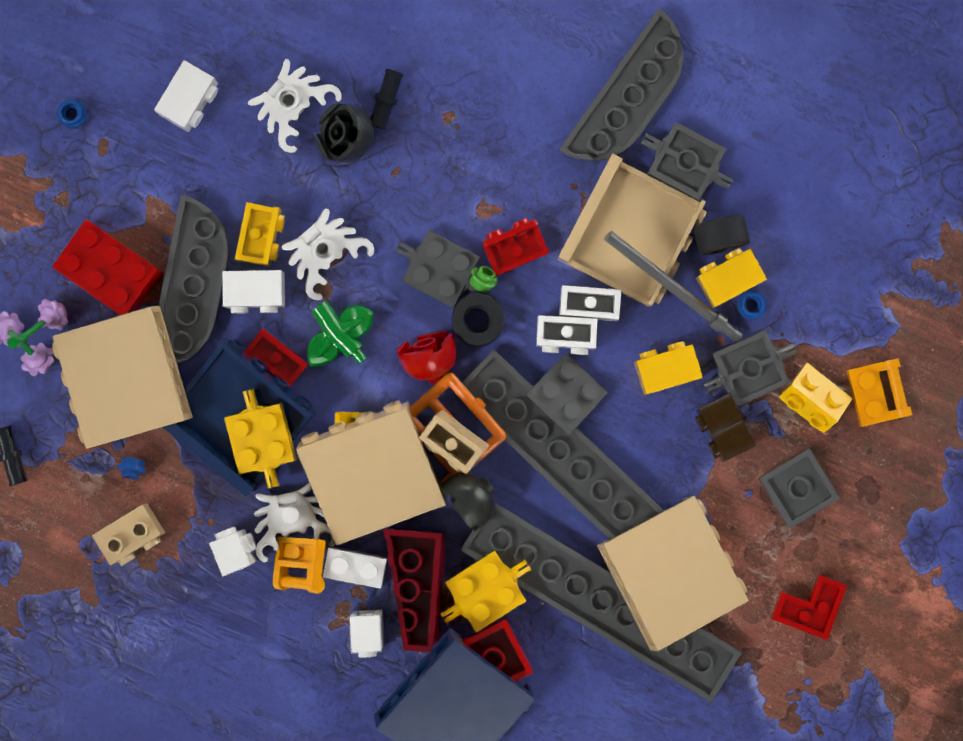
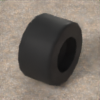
(721, 235)
(483, 302)

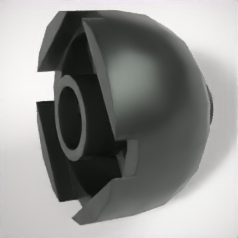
(344, 133)
(471, 498)

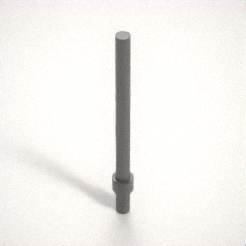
(716, 320)

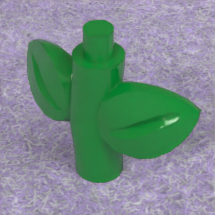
(339, 334)

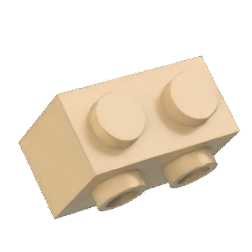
(453, 442)
(129, 534)

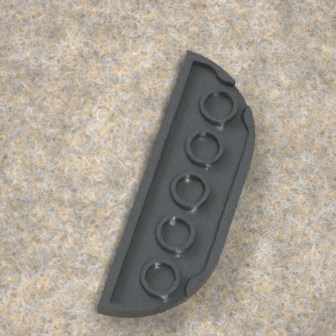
(630, 94)
(193, 278)

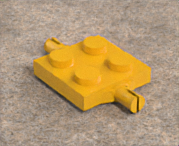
(260, 438)
(485, 591)

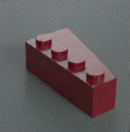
(418, 577)

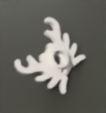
(288, 100)
(320, 246)
(287, 515)

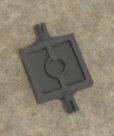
(686, 161)
(439, 268)
(750, 368)

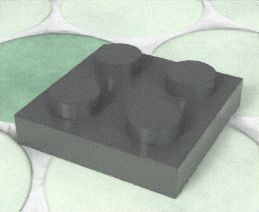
(567, 393)
(798, 488)

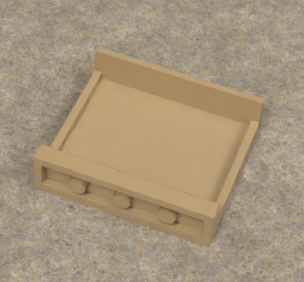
(644, 215)
(121, 376)
(370, 472)
(673, 573)

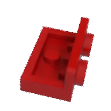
(514, 247)

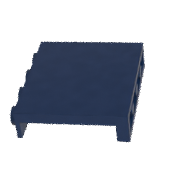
(218, 394)
(453, 698)

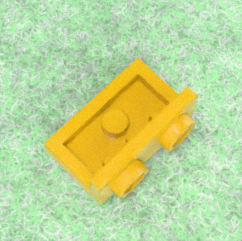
(259, 234)
(815, 398)

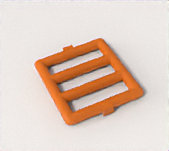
(476, 405)

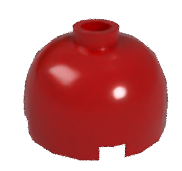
(429, 357)

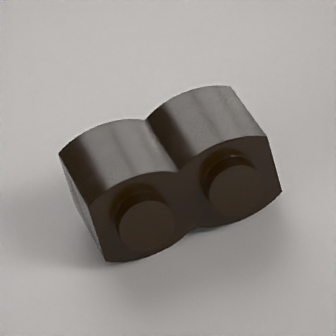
(725, 428)

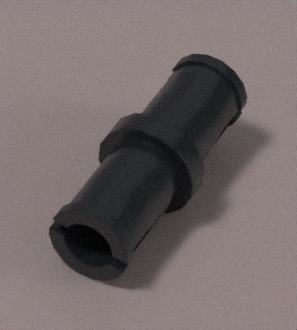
(386, 98)
(11, 457)

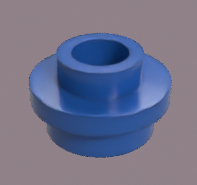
(68, 105)
(760, 305)
(131, 468)

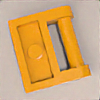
(869, 393)
(299, 554)

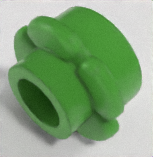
(483, 279)

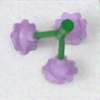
(37, 358)

